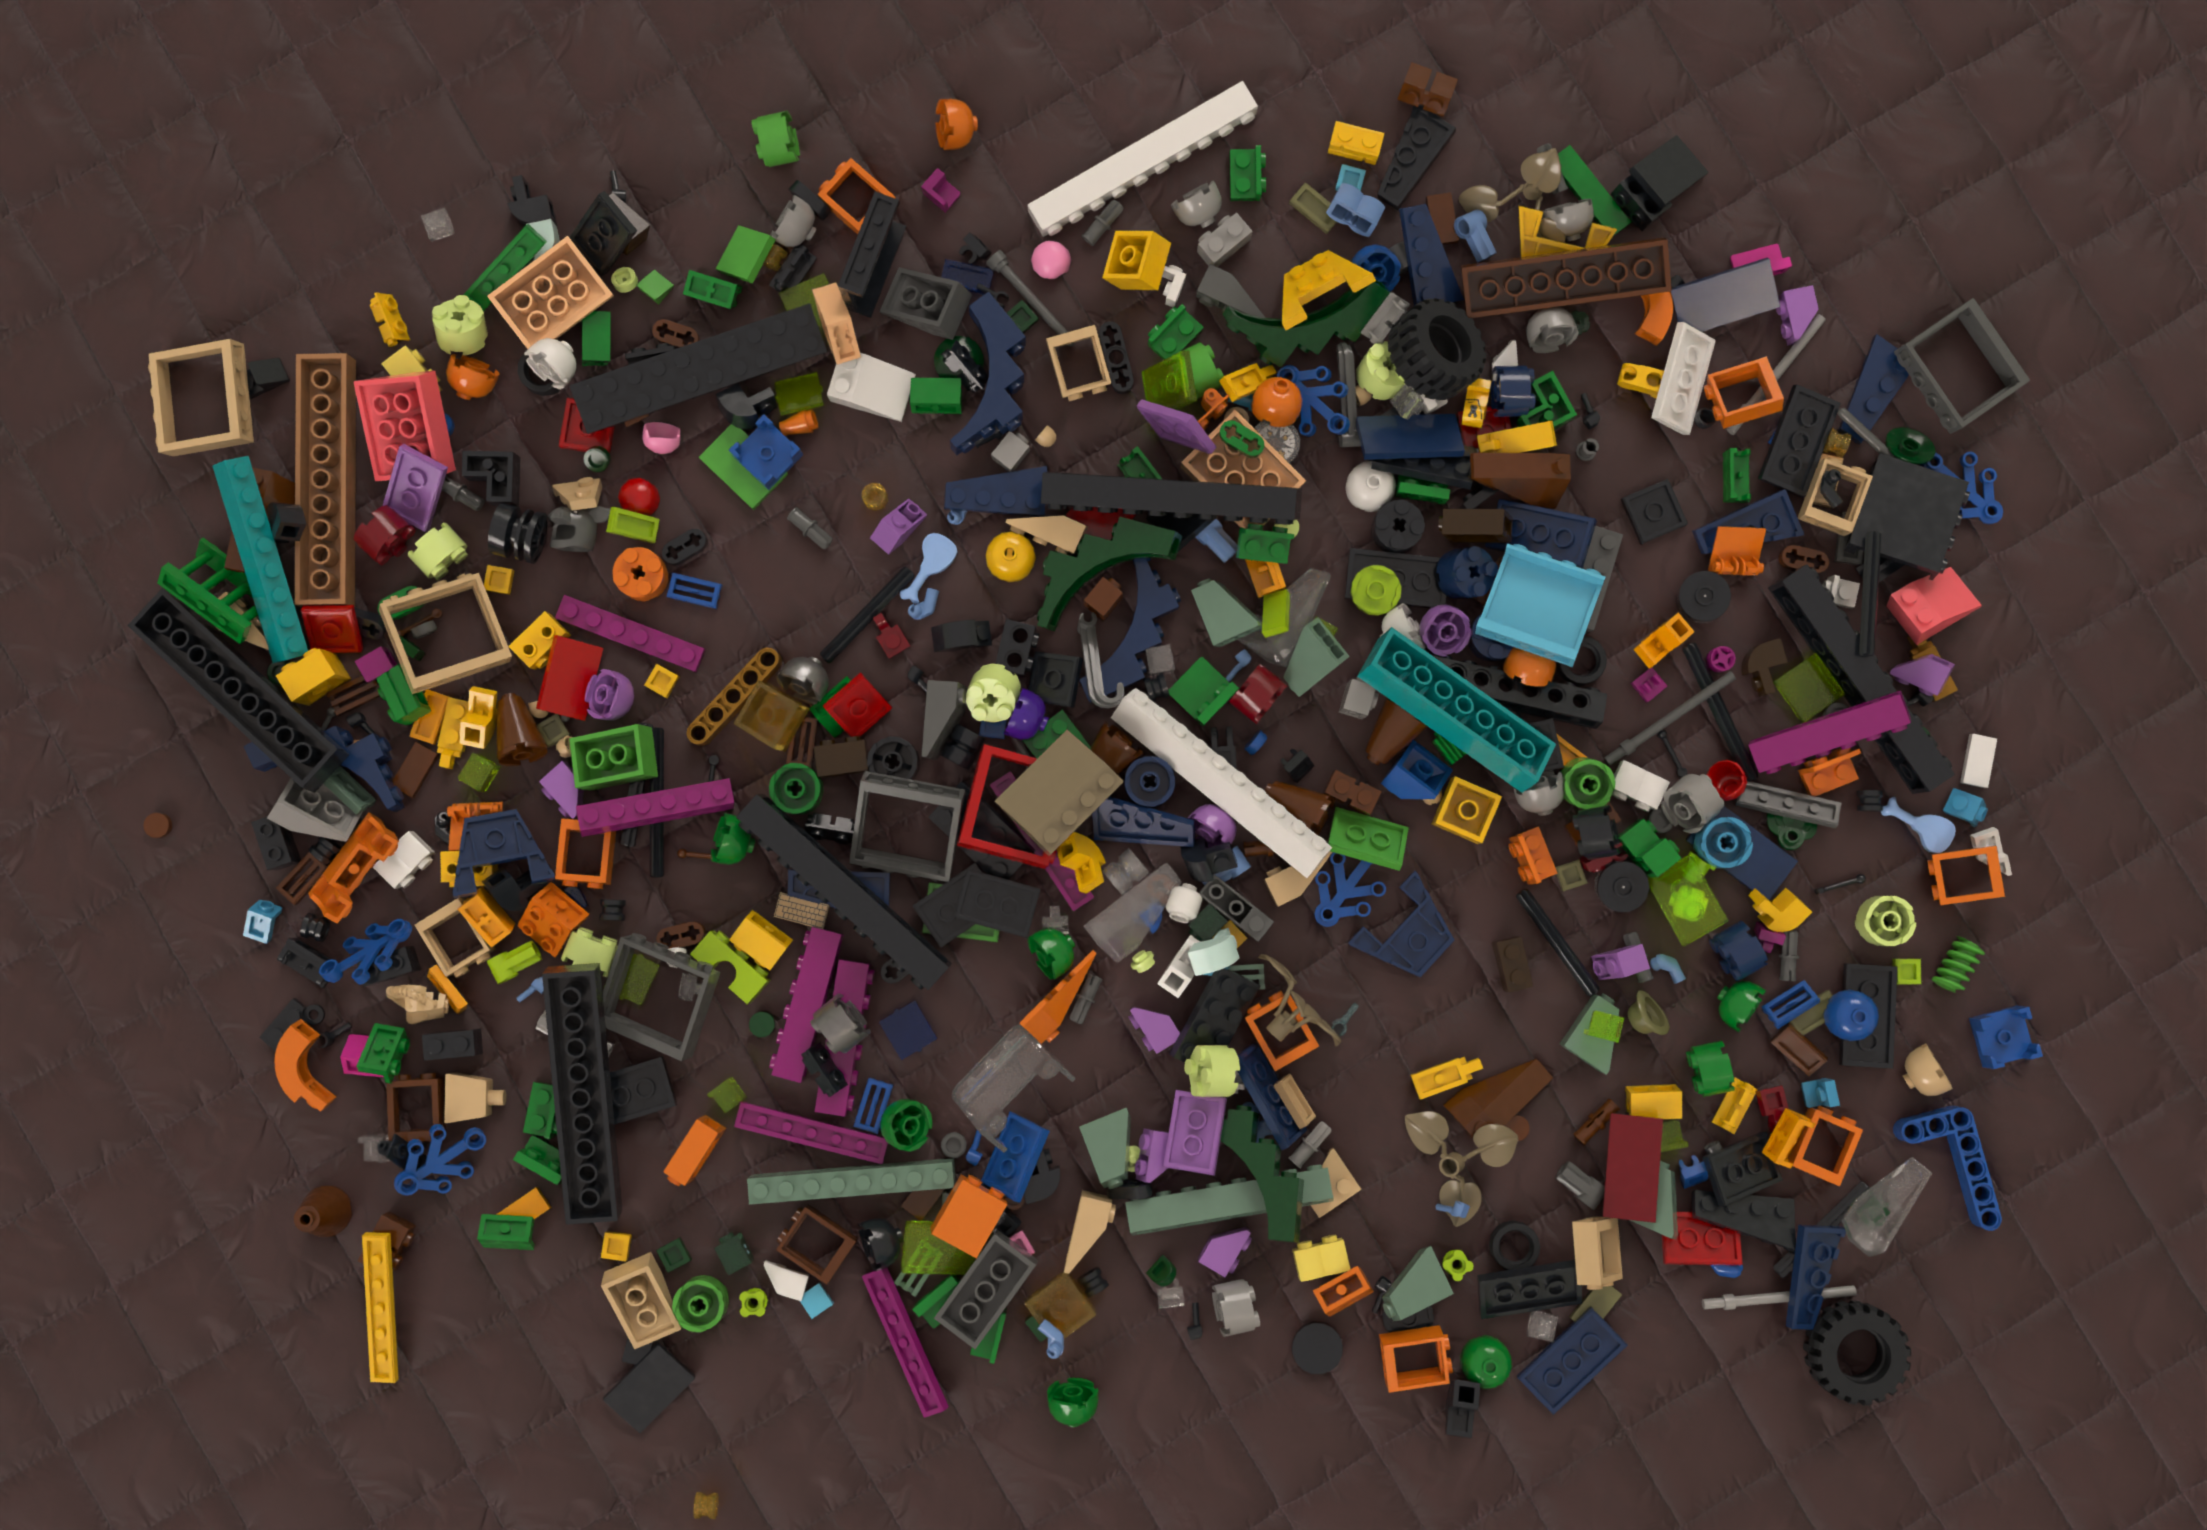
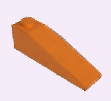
(1051, 1010)

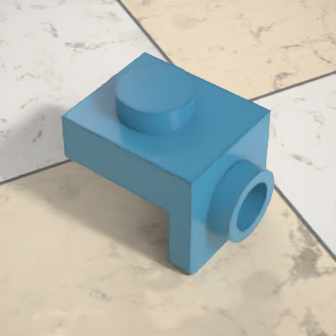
(1966, 807)

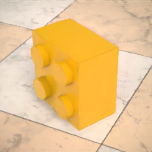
(1136, 260)
(312, 676)
(1466, 810)

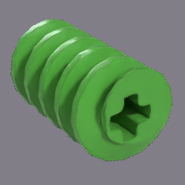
(1958, 965)

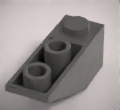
(1223, 290)
(1236, 908)

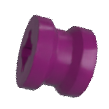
(1725, 657)

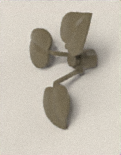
(1541, 175)
(1284, 1023)
(1493, 1141)

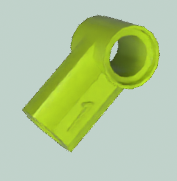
(508, 964)

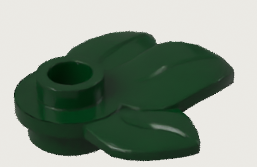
(1783, 826)

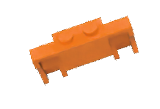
(346, 871)

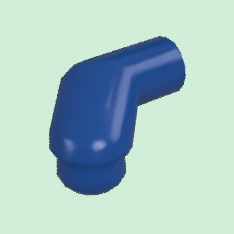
(1728, 1270)

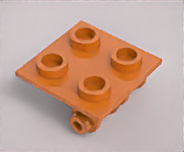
(1214, 405)
(1737, 551)
(466, 810)

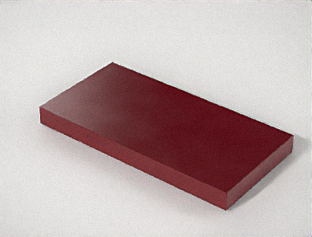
(1633, 1167)

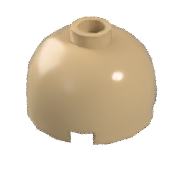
(1925, 1072)

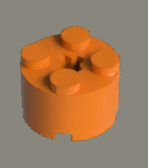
(640, 588)

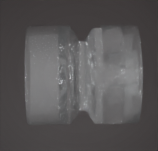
(1125, 871)

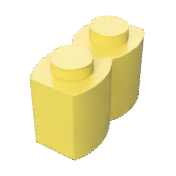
(1320, 1258)

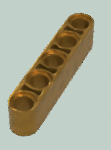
(722, 699)

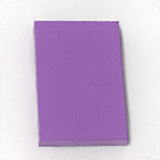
(1176, 426)
(415, 487)
(1195, 1133)

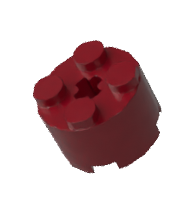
(384, 535)
(1258, 693)

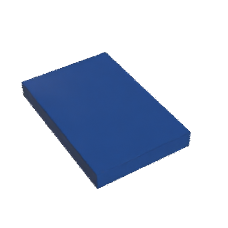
(1014, 1168)

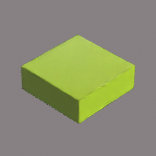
(1908, 971)

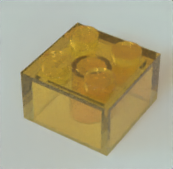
(771, 716)
(1061, 1303)

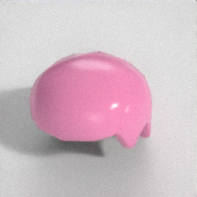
(1051, 259)
(661, 437)

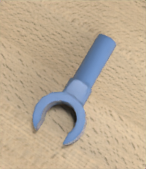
(1244, 659)
(537, 985)
(1458, 1210)

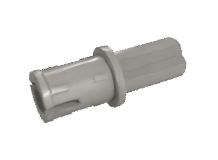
(1310, 1144)

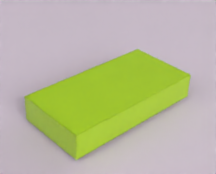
(632, 525)
(1276, 613)

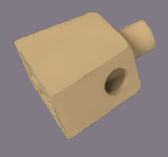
(470, 1097)

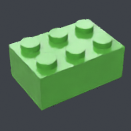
(613, 757)

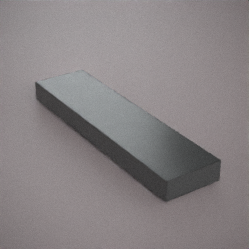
(1790, 804)

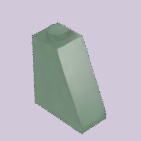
(1223, 613)
(1313, 657)
(1591, 1049)
(1109, 1146)
(1666, 1205)
(1417, 1286)

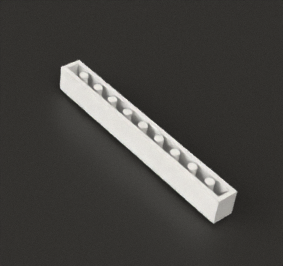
(1143, 159)
(1221, 782)

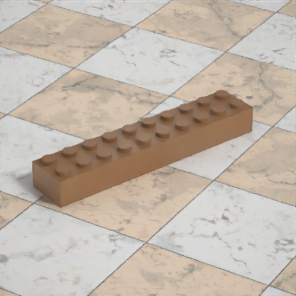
(325, 478)

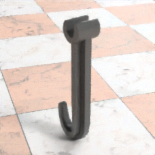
(1345, 366)
(1092, 665)

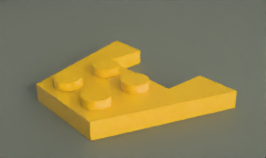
(1533, 245)
(1316, 278)

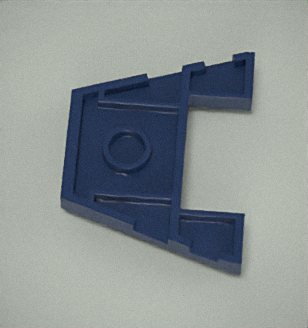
(497, 840)
(1416, 940)

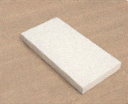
(1683, 378)

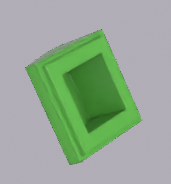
(655, 286)

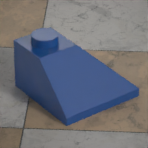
(1416, 774)

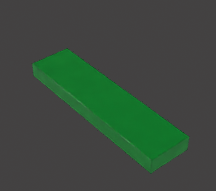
(1586, 186)
(506, 265)

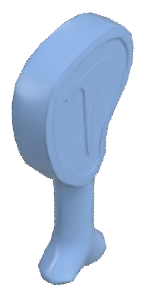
(938, 555)
(1934, 831)

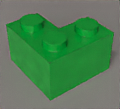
(1550, 403)
(1647, 850)

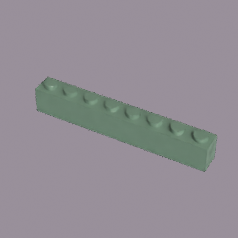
(851, 1181)
(1217, 1202)

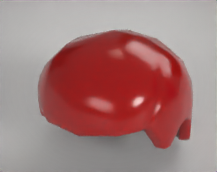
(639, 496)
(1728, 779)

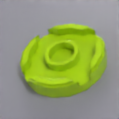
(1375, 590)

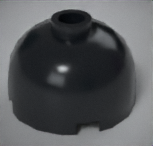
(880, 1242)

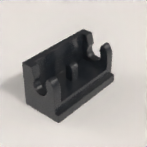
(303, 960)

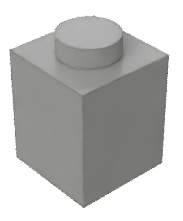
(1011, 451)

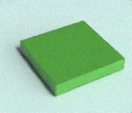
(745, 254)

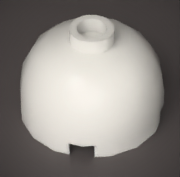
(552, 361)
(1369, 487)
(1400, 621)

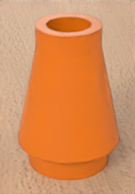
(800, 423)

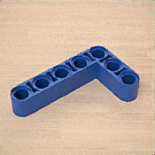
(1961, 1157)

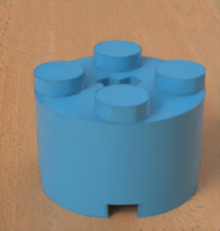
(1737, 839)

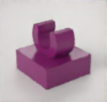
(1648, 684)
(1768, 937)

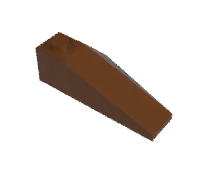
(1531, 477)
(272, 489)
(1497, 1097)

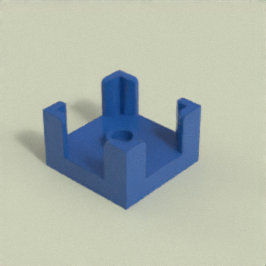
(766, 453)
(2004, 1036)

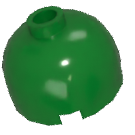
(730, 841)
(1053, 951)
(1739, 1003)
(906, 1124)
(1486, 1361)
(1073, 1401)

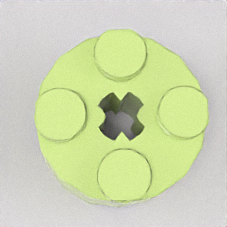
(460, 325)
(1378, 373)
(438, 551)
(992, 693)
(1899, 918)
(588, 949)
(1212, 1071)

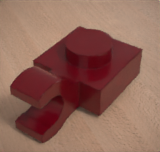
(891, 639)
(1599, 864)
(1772, 1104)

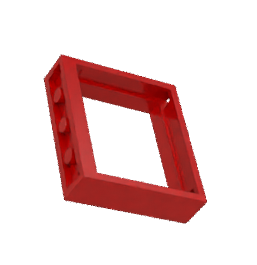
(965, 839)

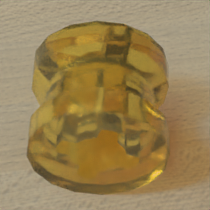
(774, 257)
(1837, 443)
(877, 501)
(706, 1505)

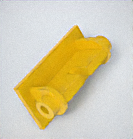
(386, 309)
(1734, 1106)

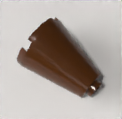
(517, 732)
(1392, 733)
(1115, 748)
(1302, 804)
(324, 1212)

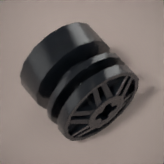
(517, 533)

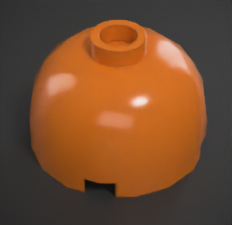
(955, 124)
(470, 377)
(1277, 402)
(1530, 667)

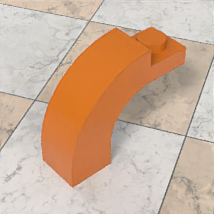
(1656, 317)
(293, 1069)

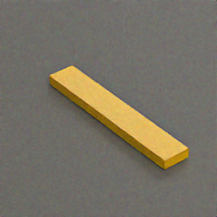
(380, 1307)

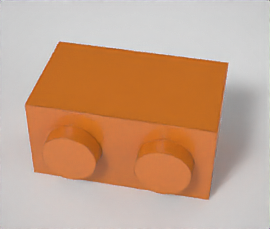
(1343, 1291)

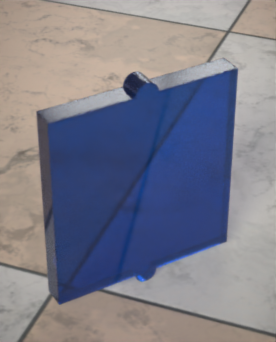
(908, 1030)

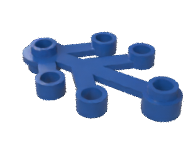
(1310, 398)
(1981, 504)
(1345, 889)
(392, 934)
(437, 1162)

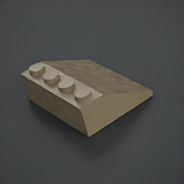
(1058, 792)

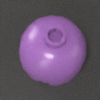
(1445, 630)
(609, 695)
(1213, 824)

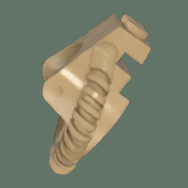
(418, 1003)

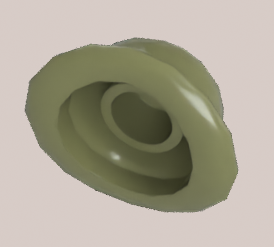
(1647, 1015)

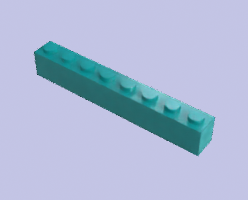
(260, 558)

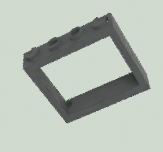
(1992, 348)
(910, 790)
(642, 1033)

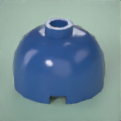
(1381, 263)
(1851, 1015)

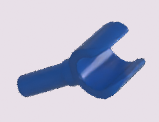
(974, 1156)

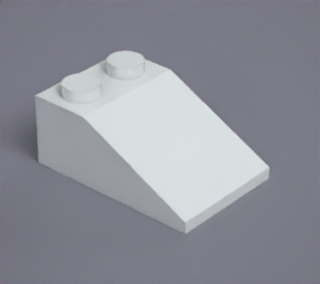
(871, 387)

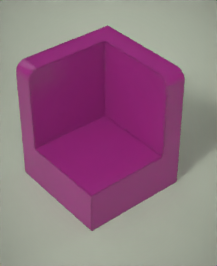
(940, 190)
(375, 663)

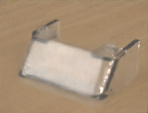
(1001, 1078)

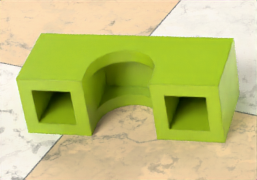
(749, 978)

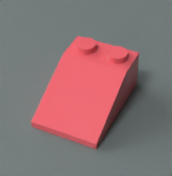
(1931, 606)

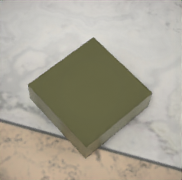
(553, 730)
(1570, 875)

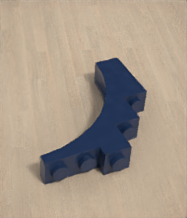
(1005, 377)
(1142, 634)
(364, 758)

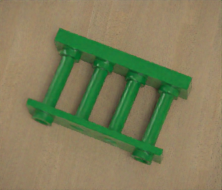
(201, 600)

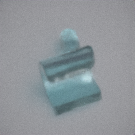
(1344, 1020)

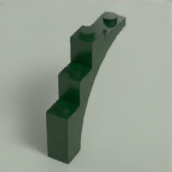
(1341, 317)
(1096, 554)
(1281, 1194)

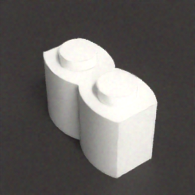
(1639, 786)
(407, 859)

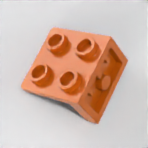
(1829, 773)
(1532, 856)
(551, 918)

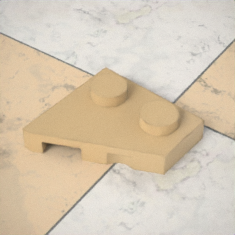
(579, 494)
(1341, 1181)

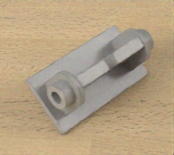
(1384, 318)

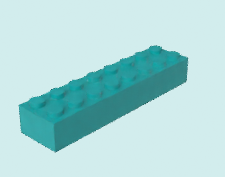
(1457, 710)

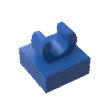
(1694, 1174)

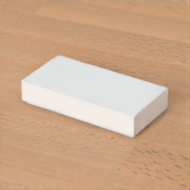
(1978, 760)

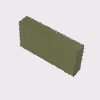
(1313, 207)
(1814, 1016)
(1600, 1300)

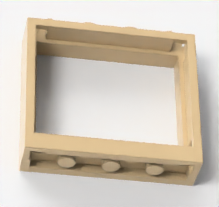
(236, 394)
(440, 590)

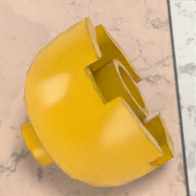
(1010, 567)

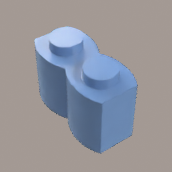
(1355, 209)

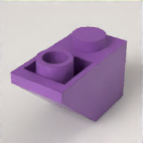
(1796, 312)
(898, 526)
(1926, 672)
(560, 786)
(1620, 962)
(1156, 1026)
(1152, 1155)
(1223, 1248)

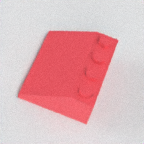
(403, 412)

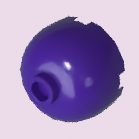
(1027, 716)

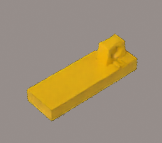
(1518, 439)

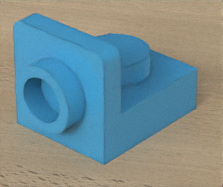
(261, 921)
(1820, 1093)

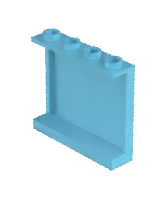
(1540, 604)

